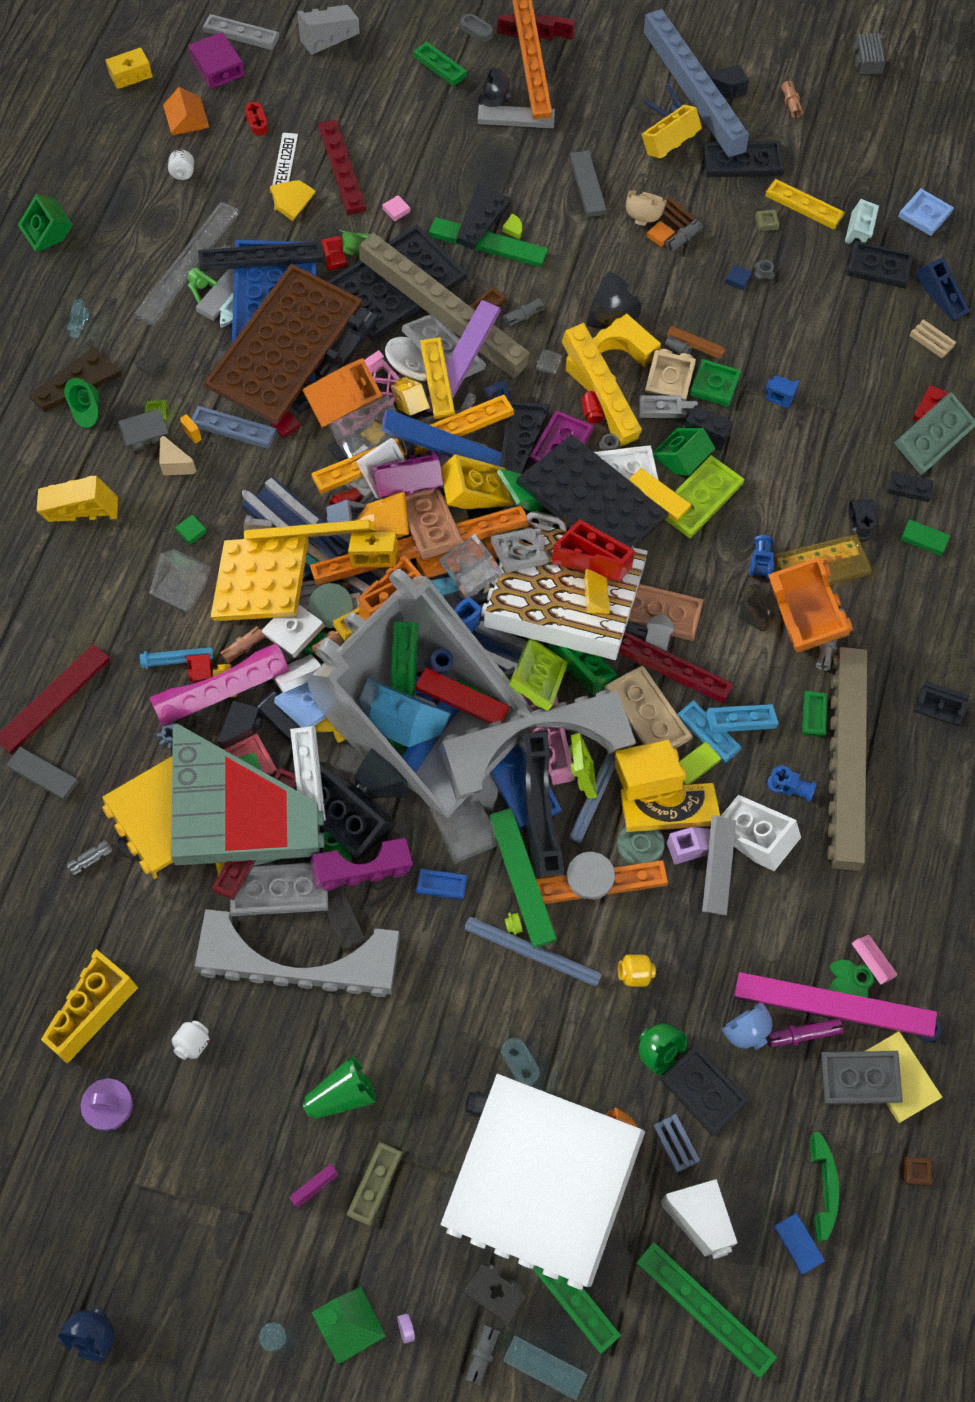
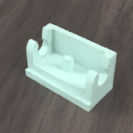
(862, 221)

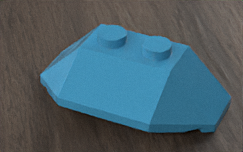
(401, 715)

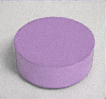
(406, 1328)

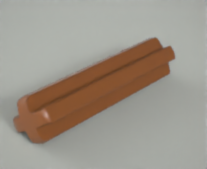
(697, 342)

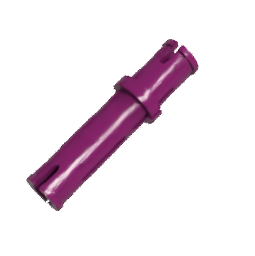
(794, 1035)

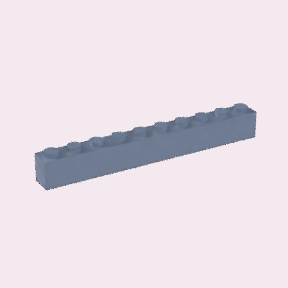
(696, 83)

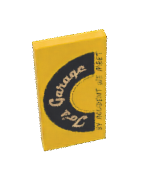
(686, 809)

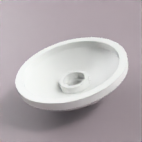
(406, 358)

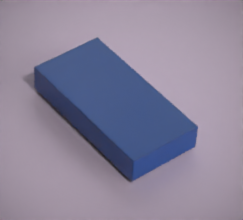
(441, 884)
(799, 1244)

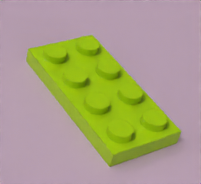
(706, 492)
(538, 674)

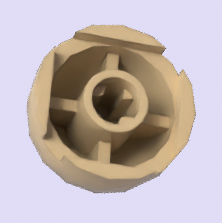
(644, 207)

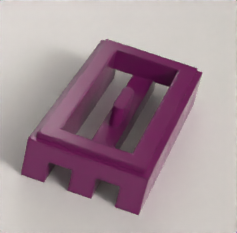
(313, 1186)

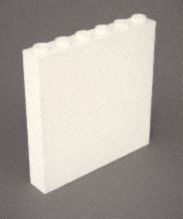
(543, 1181)

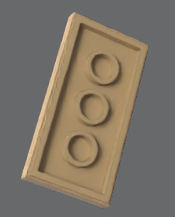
(648, 709)

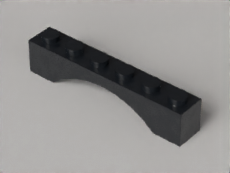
(534, 769)

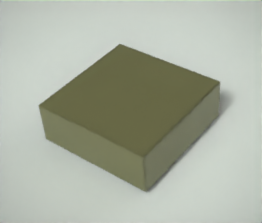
(767, 220)

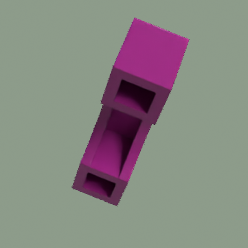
(332, 870)

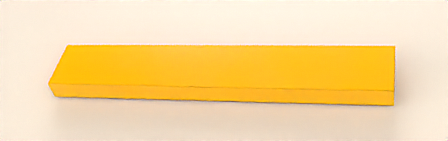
(311, 530)

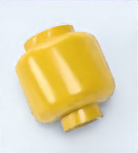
(636, 970)

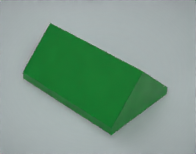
(586, 668)

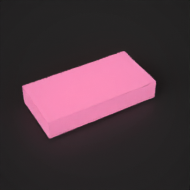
(874, 959)

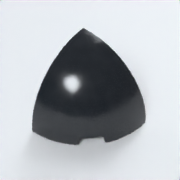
(612, 302)

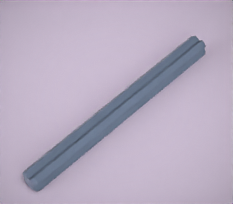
(591, 804)
(538, 954)

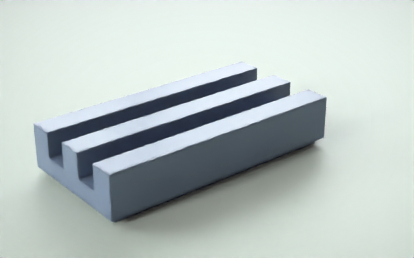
(666, 1122)

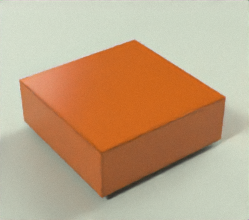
(660, 233)

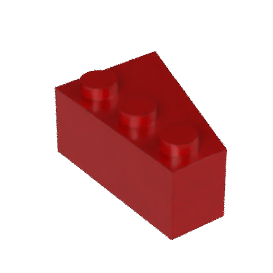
(591, 549)

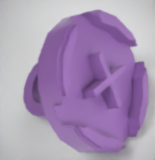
(106, 1104)

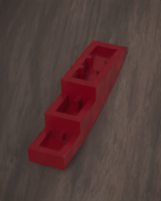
(546, 26)

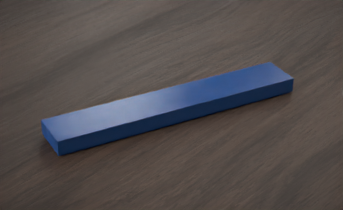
(436, 439)

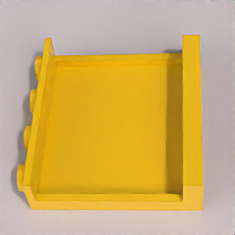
(145, 815)

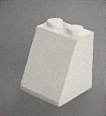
(702, 1217)

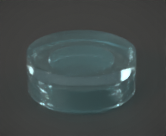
(272, 1337)

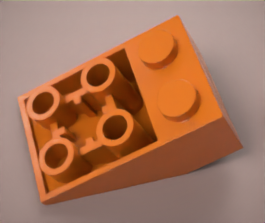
(342, 392)

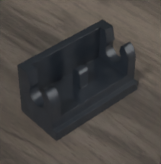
(941, 703)

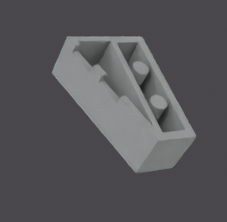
(327, 27)

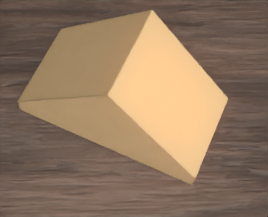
(174, 460)

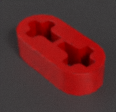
(258, 118)

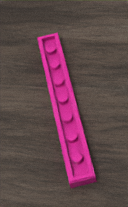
(836, 1004)

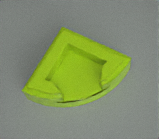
(513, 227)

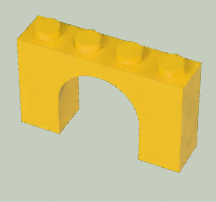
(622, 335)

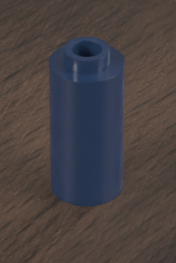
(439, 661)

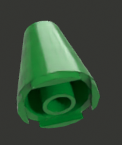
(341, 1091)

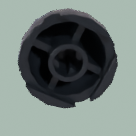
(495, 89)

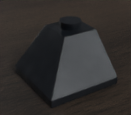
(379, 778)

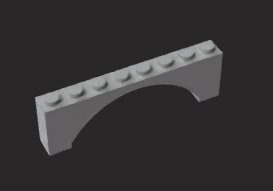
(597, 718)
(366, 969)

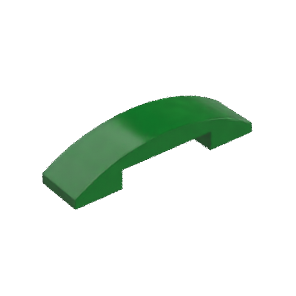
(821, 1154)

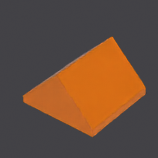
(185, 112)

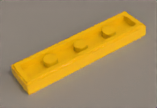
(804, 204)
(437, 378)

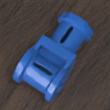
(762, 558)
(790, 783)

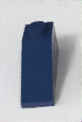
(942, 288)

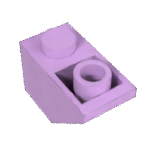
(689, 844)

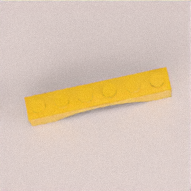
(616, 409)

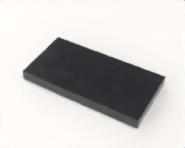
(760, 159)

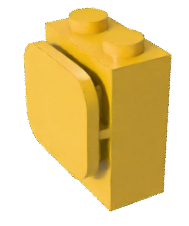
(650, 771)

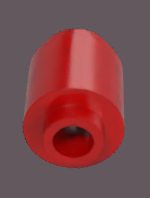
(592, 408)

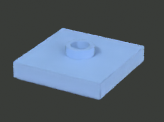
(926, 212)
(300, 706)

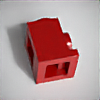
(199, 668)

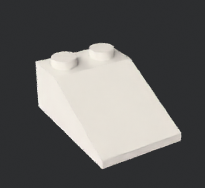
(762, 832)

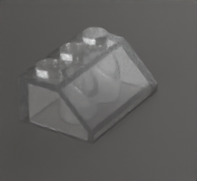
(362, 428)

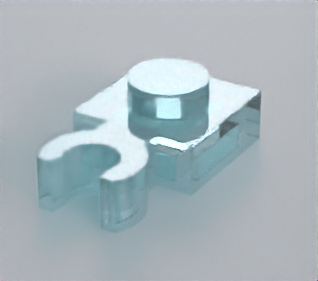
(78, 315)

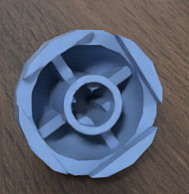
(750, 1028)

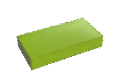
(699, 762)

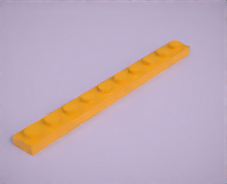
(458, 424)

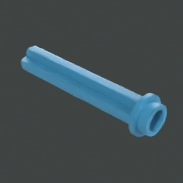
(171, 657)

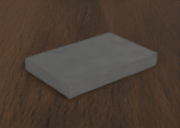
(861, 1077)

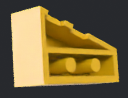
(77, 499)

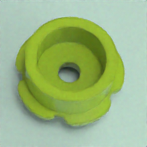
(513, 923)

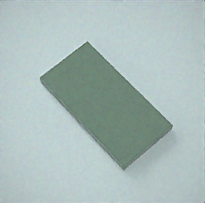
(935, 433)

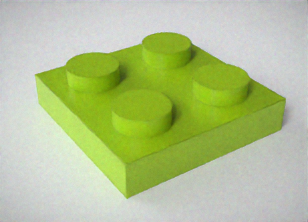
(583, 766)

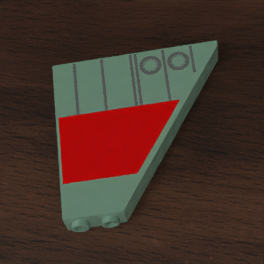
(233, 809)

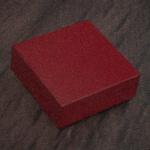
(287, 425)

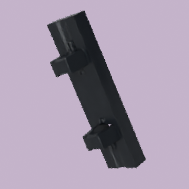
(347, 342)

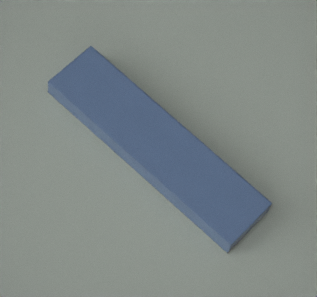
(234, 427)

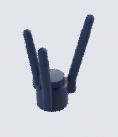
(675, 106)

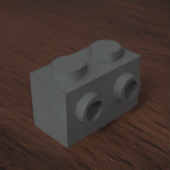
(143, 430)

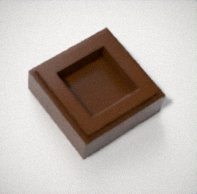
(918, 1171)

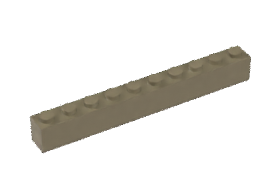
(439, 302)
(848, 760)

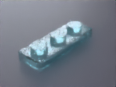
(545, 1367)

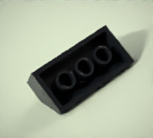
(351, 814)

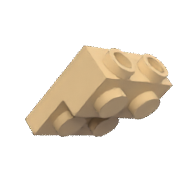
(670, 374)

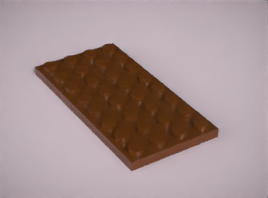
(283, 344)

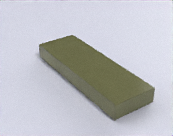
(374, 1184)

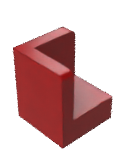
(333, 253)

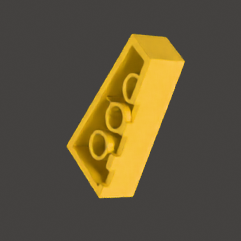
(88, 1006)

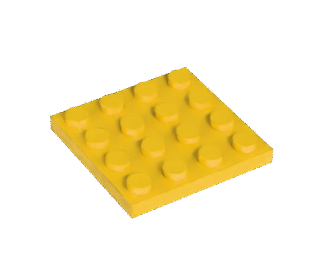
(259, 578)

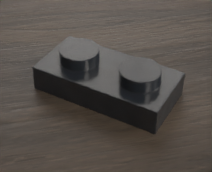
(910, 486)

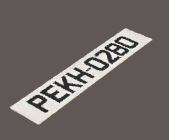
(285, 158)

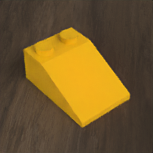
(474, 484)

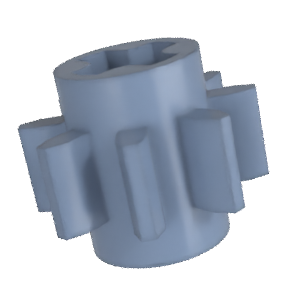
(165, 737)

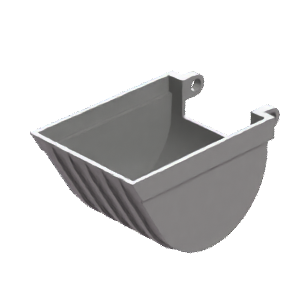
(368, 653)

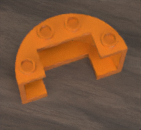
(809, 605)

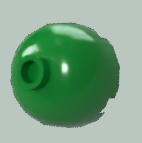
(660, 1047)

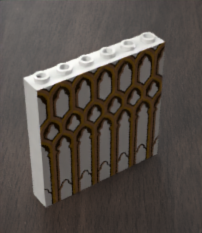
(551, 602)

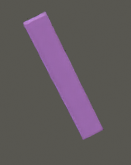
(469, 345)

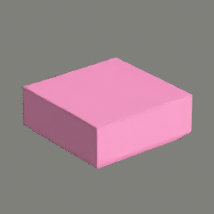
(396, 208)

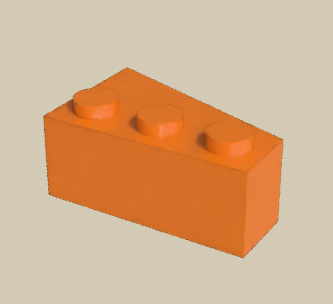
(383, 589)

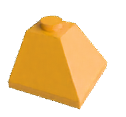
(388, 514)

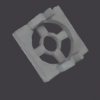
(534, 536)

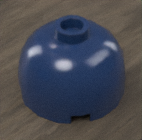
(88, 1333)

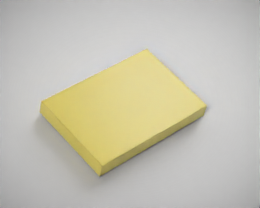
(916, 1085)

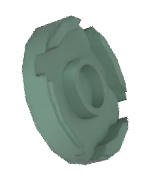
(330, 603)
(640, 846)

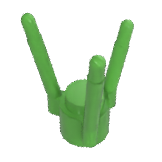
(199, 280)

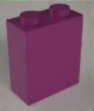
(216, 60)

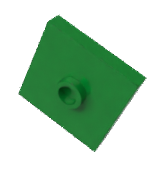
(715, 383)

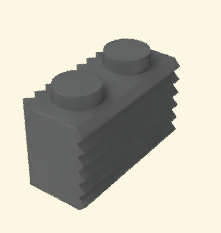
(869, 53)

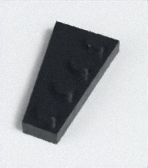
(482, 214)
(521, 434)

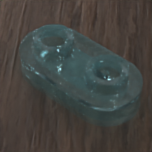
(521, 1062)

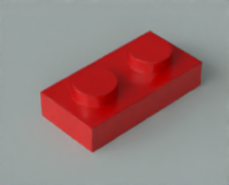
(929, 400)

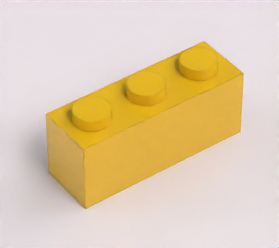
(671, 131)

